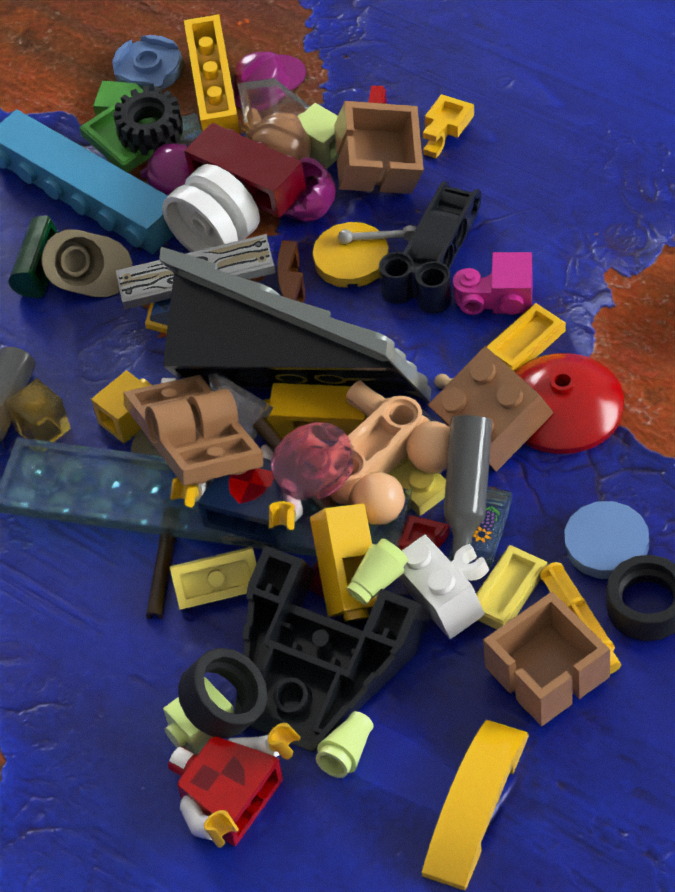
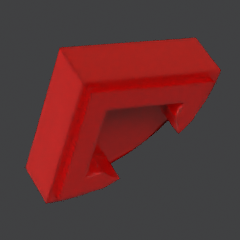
(417, 527)

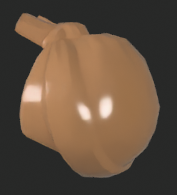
(279, 132)

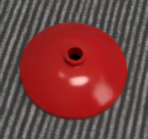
(584, 409)

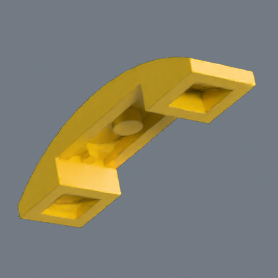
(471, 803)

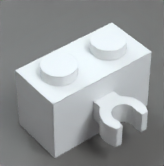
(444, 584)

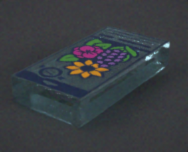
(488, 534)

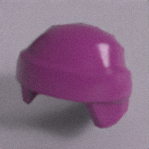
(167, 168)

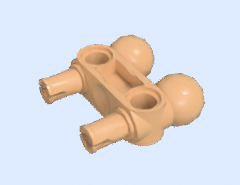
(383, 441)

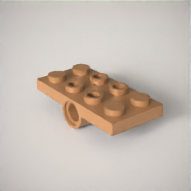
(194, 429)

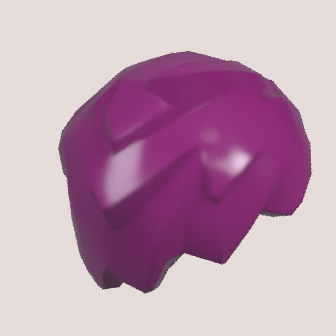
(317, 197)

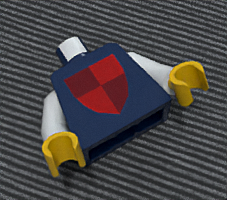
(243, 503)

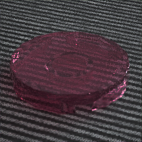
(313, 461)

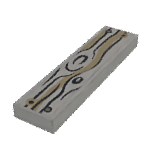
(154, 281)

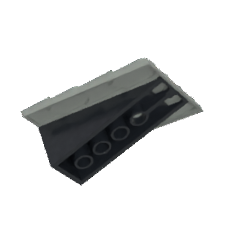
(266, 339)

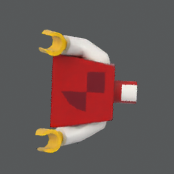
(230, 782)

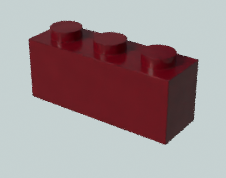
(267, 174)

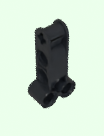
(425, 264)

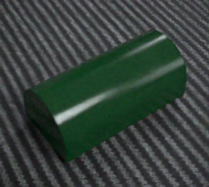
(27, 273)

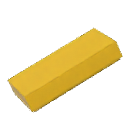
(527, 337)

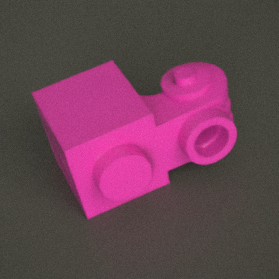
(504, 290)

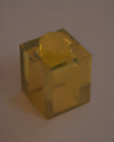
(38, 413)

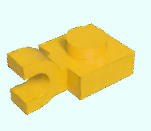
(445, 118)

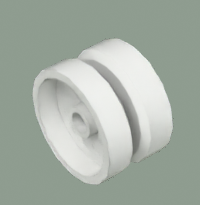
(210, 209)

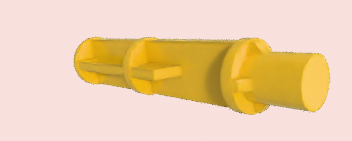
(562, 586)

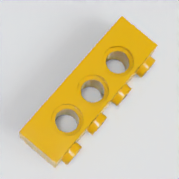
(211, 73)

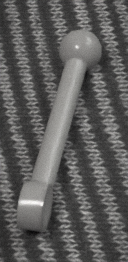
(346, 236)

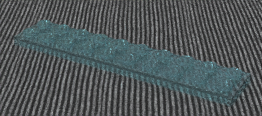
(133, 495)

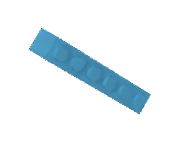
(84, 181)

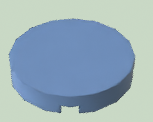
(148, 62)
(604, 536)

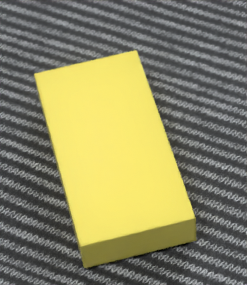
(509, 586)

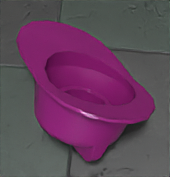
(267, 65)

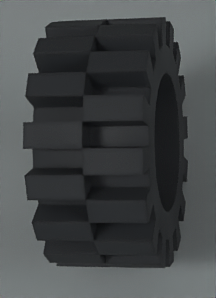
(144, 106)

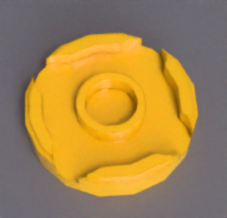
(351, 262)

